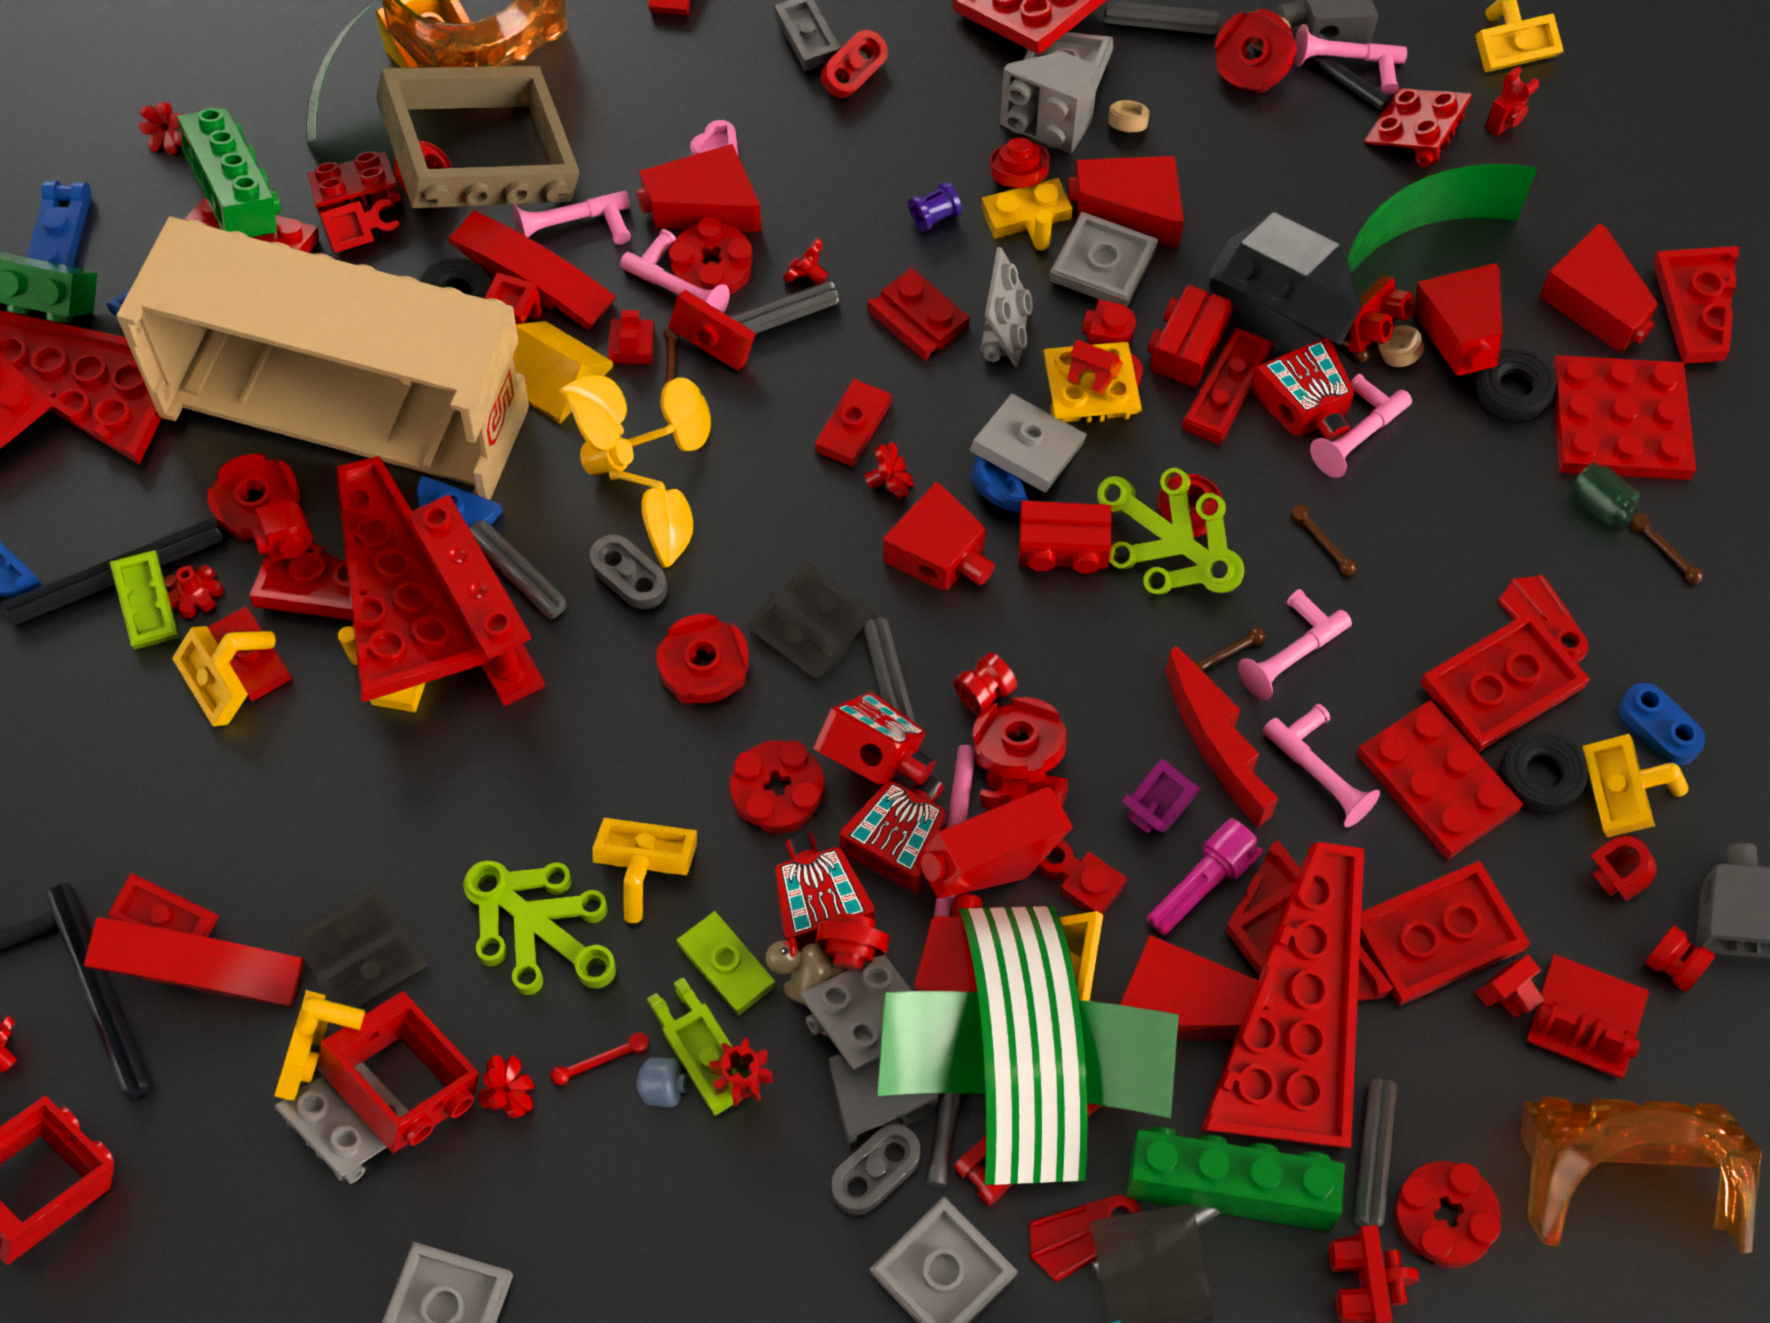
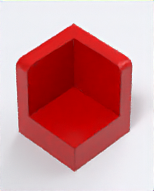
(517, 293)

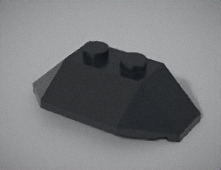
(1292, 275)

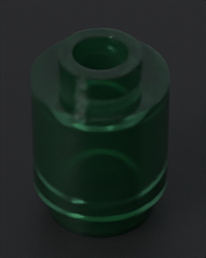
(1606, 494)

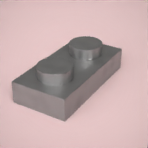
(806, 32)

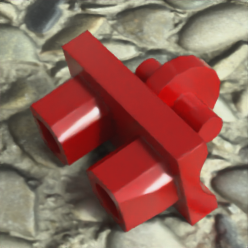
(1379, 308)
(1364, 1255)

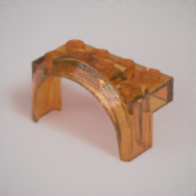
(480, 43)
(1575, 1137)

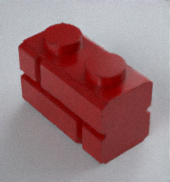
(1190, 336)
(1064, 536)

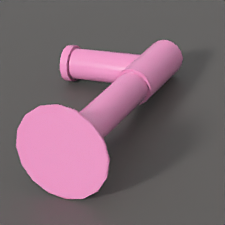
(1383, 54)
(606, 205)
(645, 268)
(1331, 455)
(1259, 676)
(1289, 740)

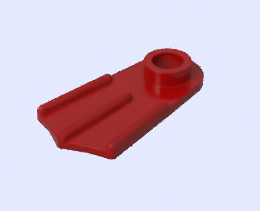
(1539, 597)
(1064, 1241)

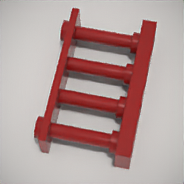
(479, 598)

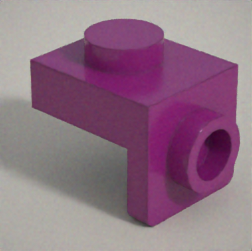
(1160, 798)

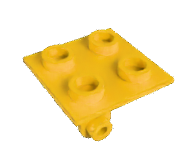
(1074, 401)

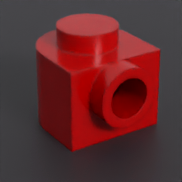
(1109, 324)
(281, 531)
(1624, 866)

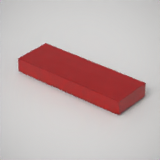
(1227, 386)

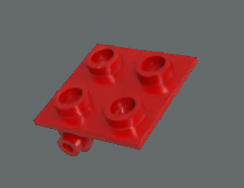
(1420, 122)
(364, 175)
(1588, 1016)

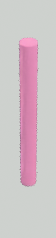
(958, 807)

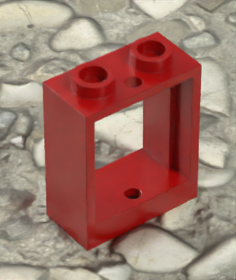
(381, 1027)
(86, 1157)

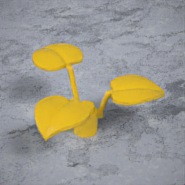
(600, 409)

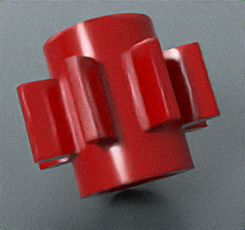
(747, 1060)

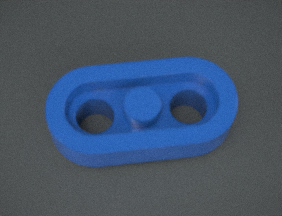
(1658, 724)

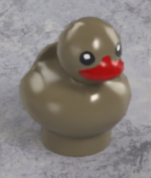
(808, 966)

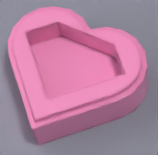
(716, 135)

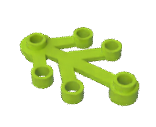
(1176, 537)
(534, 919)

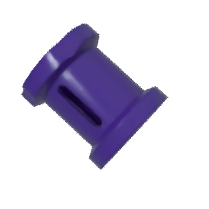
(935, 206)

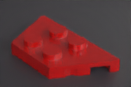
(1262, 909)

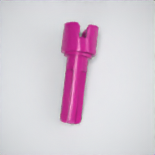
(1225, 856)

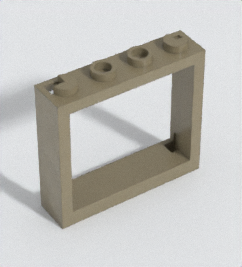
(475, 88)

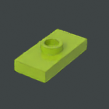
(144, 600)
(726, 963)

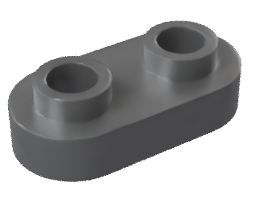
(630, 574)
(874, 1170)

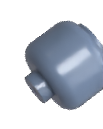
(662, 1081)

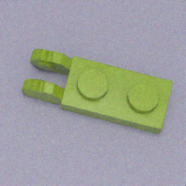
(696, 1042)

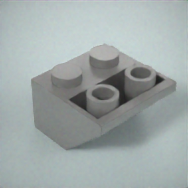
(1050, 98)

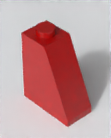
(699, 188)
(1131, 193)
(1601, 291)
(1463, 317)
(995, 845)
(1201, 992)

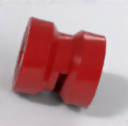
(985, 683)
(1680, 959)

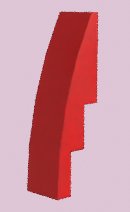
(515, 255)
(1212, 723)
(194, 962)

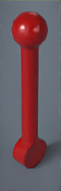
(637, 1044)

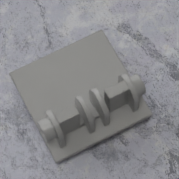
(1005, 313)
(853, 1008)
(334, 1127)

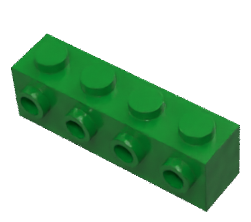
(228, 172)
(46, 287)
(1236, 1179)

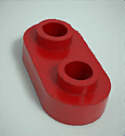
(852, 65)

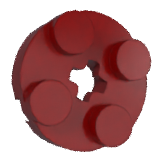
(1260, 72)
(712, 239)
(240, 477)
(703, 683)
(1024, 759)
(762, 807)
(1434, 1239)

